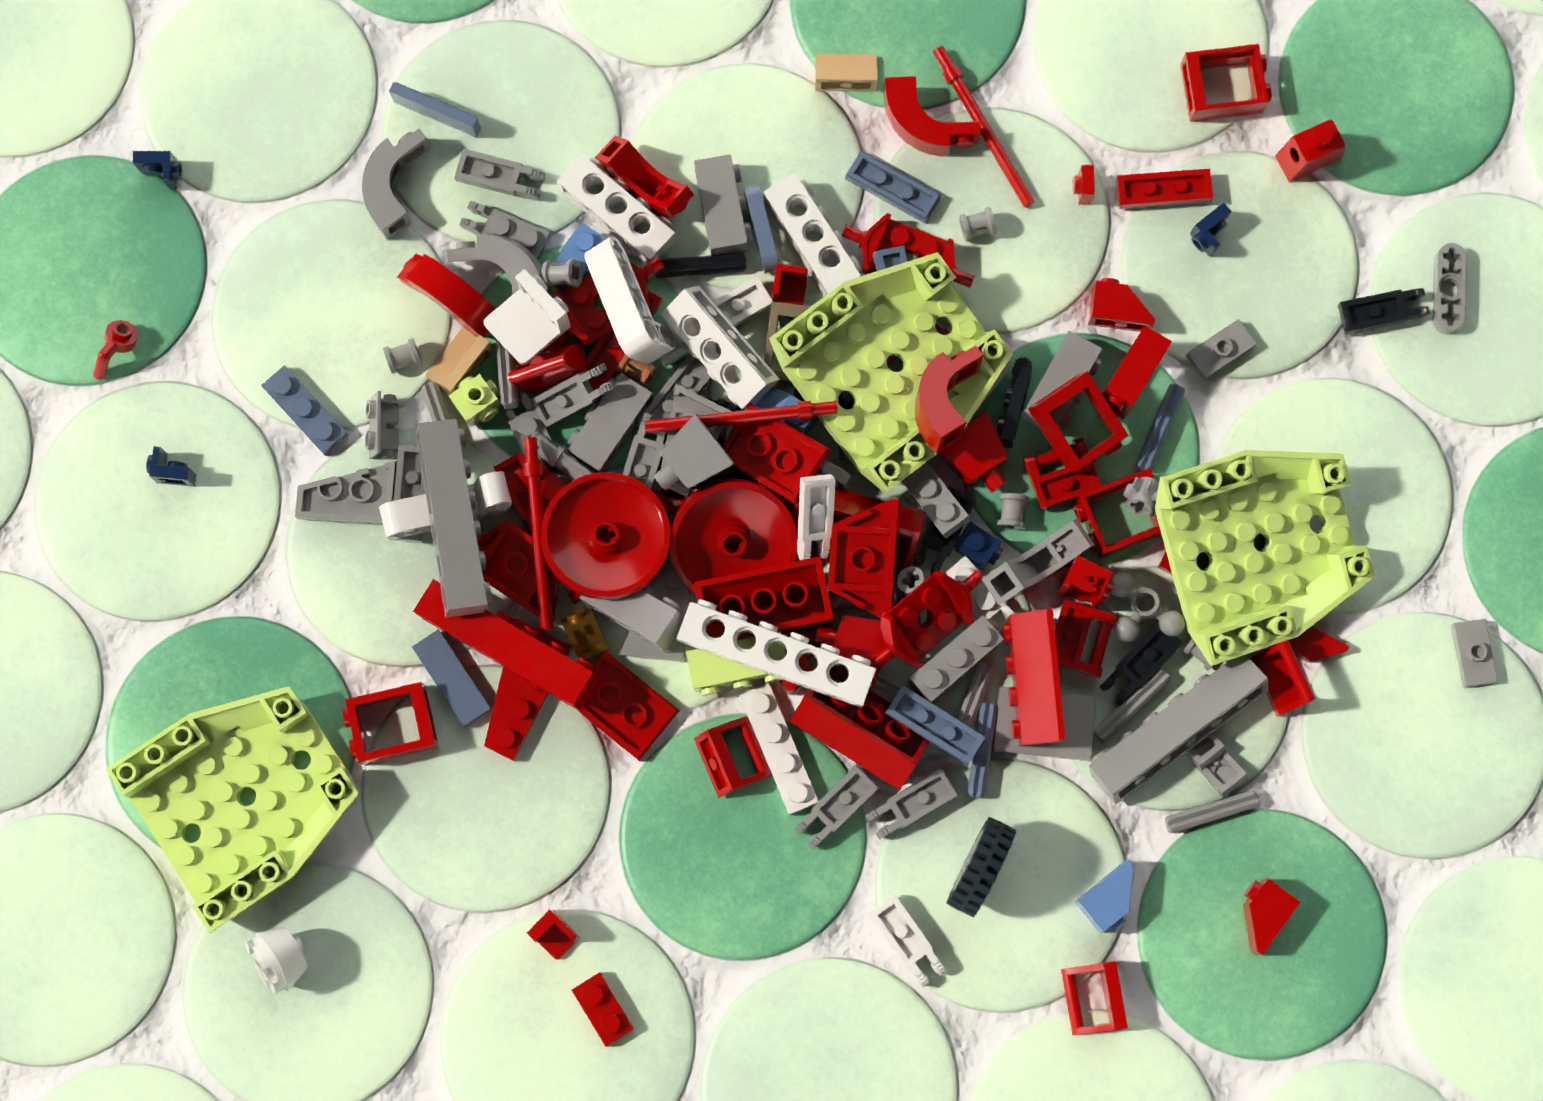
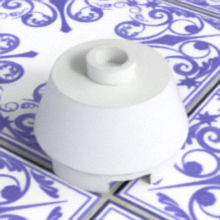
(278, 958)

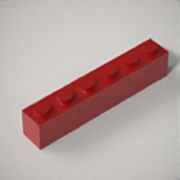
(514, 649)

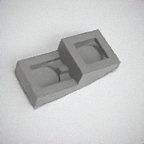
(1217, 765)

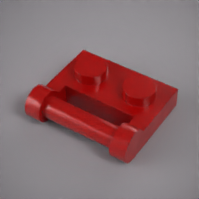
(1059, 485)
(1071, 636)

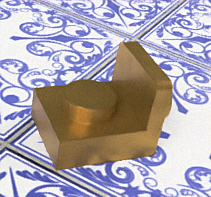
(584, 633)

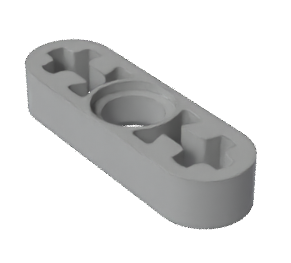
(1442, 266)

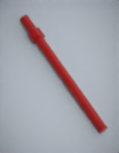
(953, 76)
(803, 411)
(533, 470)

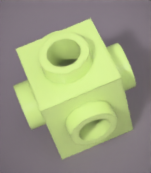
(466, 399)

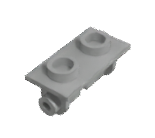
(379, 437)

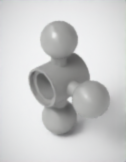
(1128, 628)

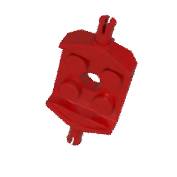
(891, 233)
(588, 321)
(947, 607)

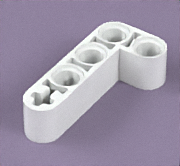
(625, 305)
(411, 514)

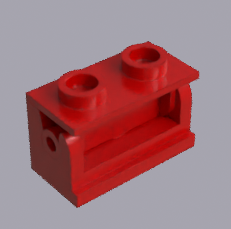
(1086, 582)

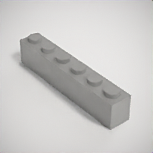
(452, 518)
(1178, 727)

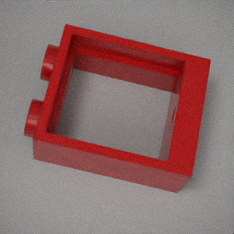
(1194, 88)
(1135, 371)
(1040, 413)
(1085, 515)
(423, 716)

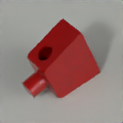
(1316, 149)
(977, 454)
(854, 637)

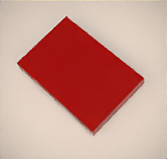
(775, 455)
(627, 707)

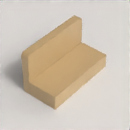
(846, 72)
(459, 360)

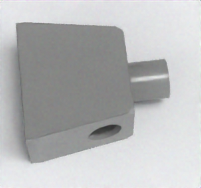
(692, 456)

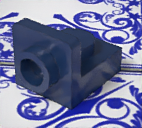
(154, 162)
(1210, 226)
(172, 474)
(978, 546)

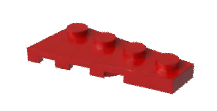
(516, 706)

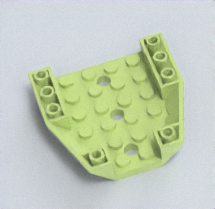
(846, 346)
(1266, 595)
(197, 777)

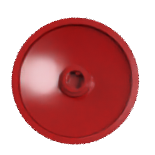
(730, 531)
(605, 535)

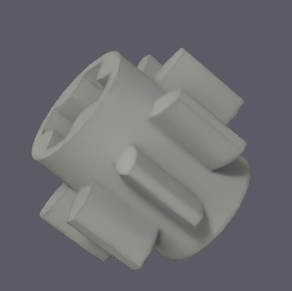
(1142, 496)

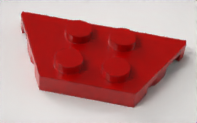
(865, 557)
(512, 566)

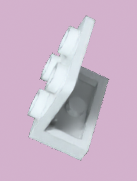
(528, 319)

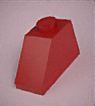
(1117, 307)
(1266, 913)

